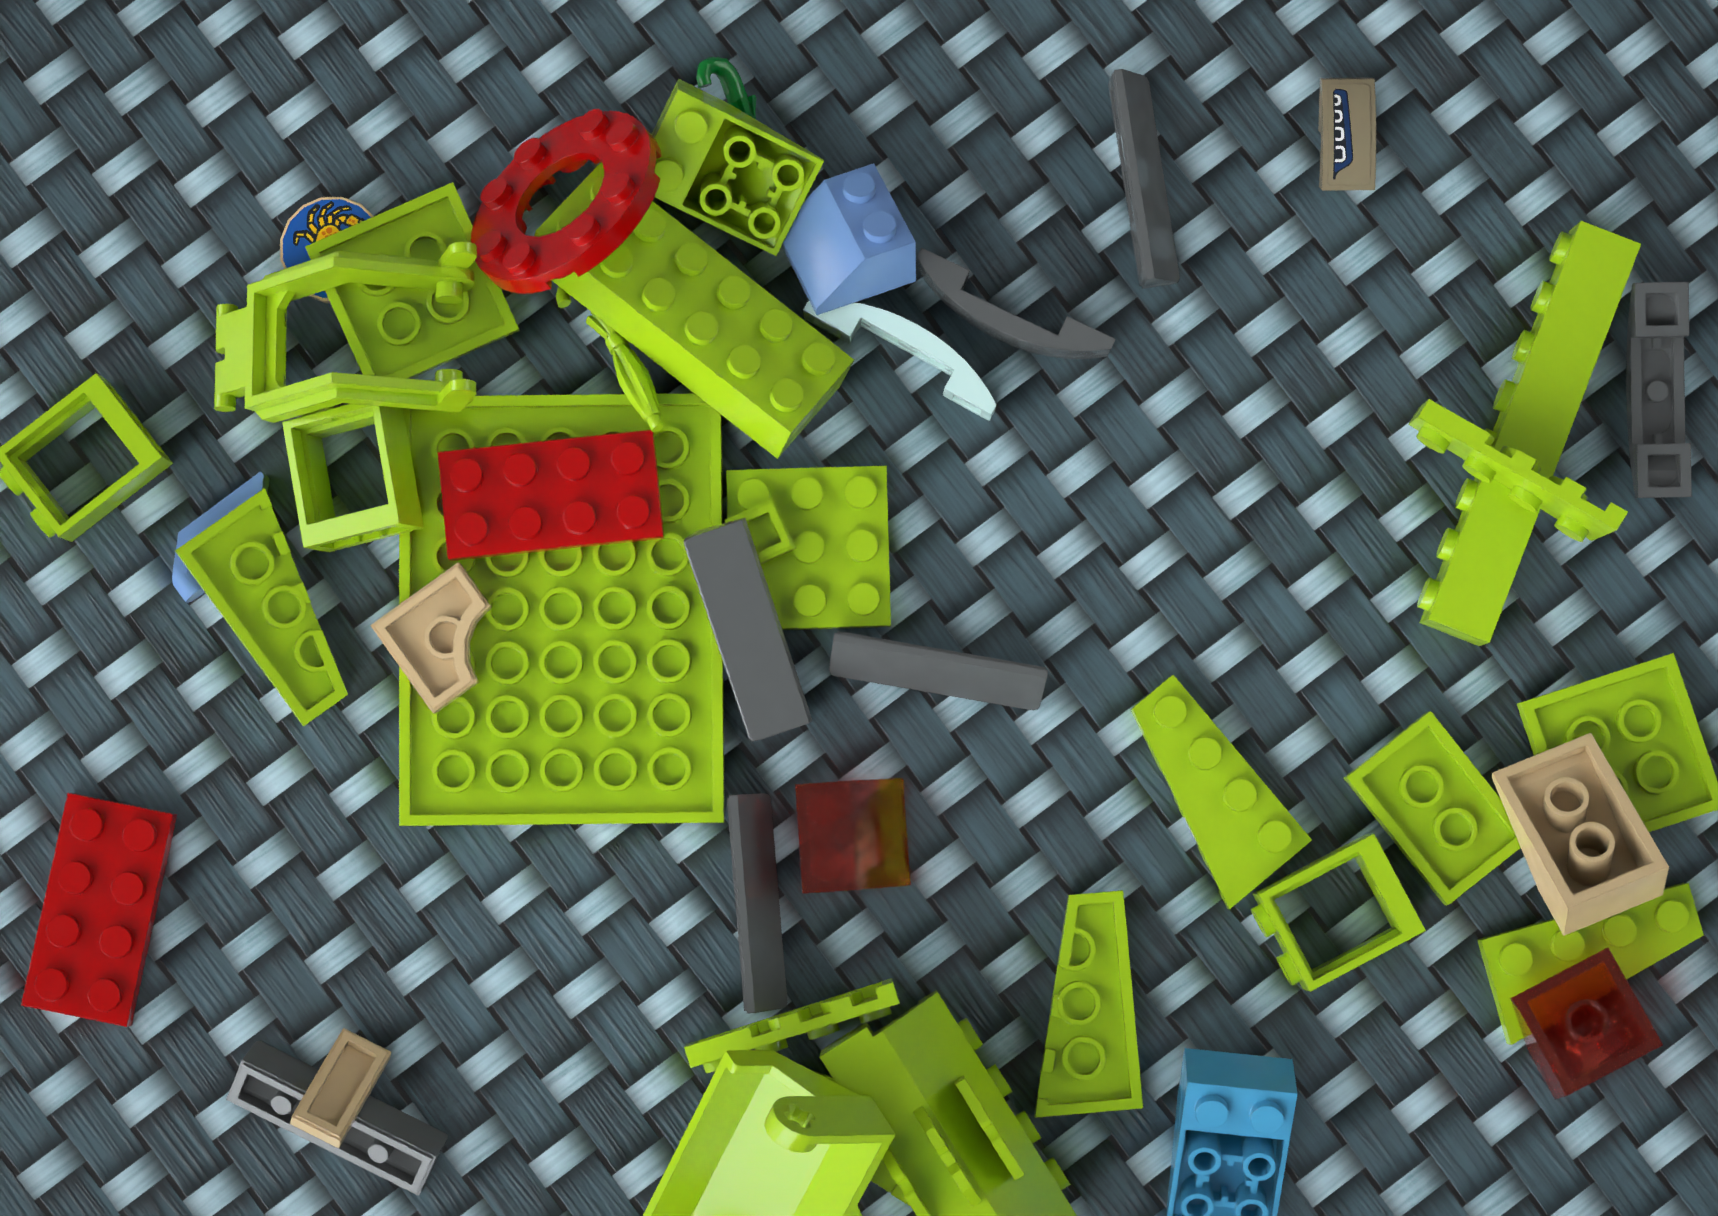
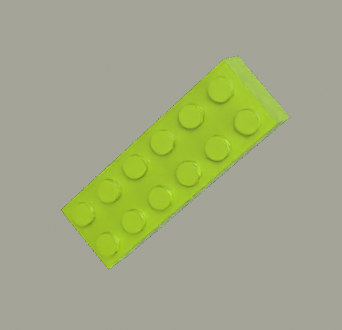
(707, 324)

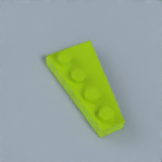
(1226, 805)

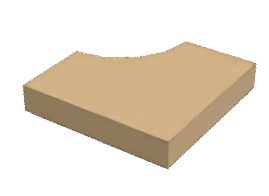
(433, 636)

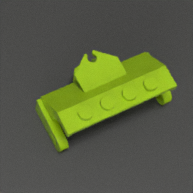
(955, 1134)
(773, 1144)

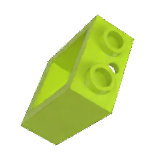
(21, 478)
(311, 482)
(1386, 889)

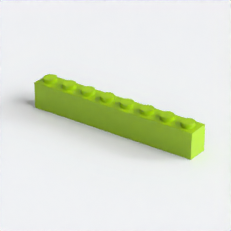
(1534, 418)

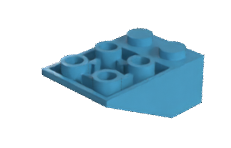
(1231, 1134)

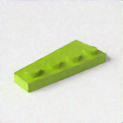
(1517, 471)
(259, 593)
(1539, 951)
(815, 1019)
(1091, 1027)

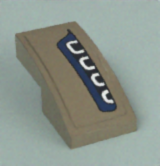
(1347, 134)

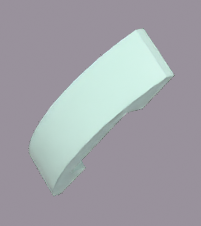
(964, 384)

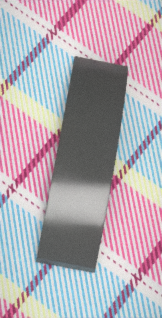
(1072, 342)
(1657, 390)

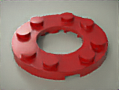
(627, 190)

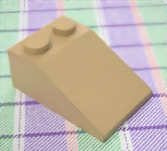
(1580, 834)

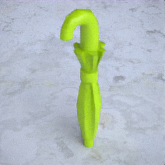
(630, 370)

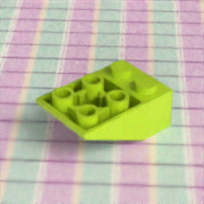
(730, 168)

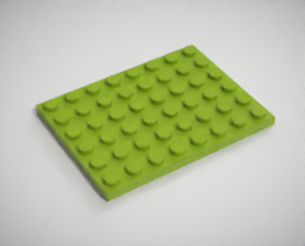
(593, 658)

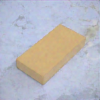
(340, 1088)

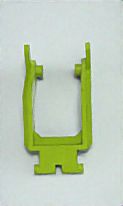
(256, 337)

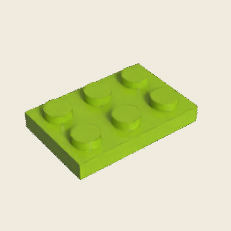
(1436, 807)

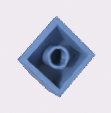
(850, 241)

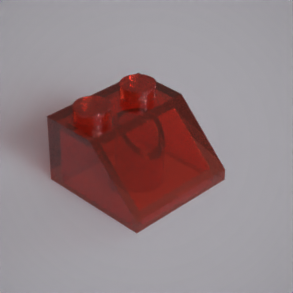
(852, 835)
(1583, 1024)

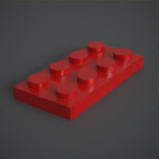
(550, 495)
(99, 910)

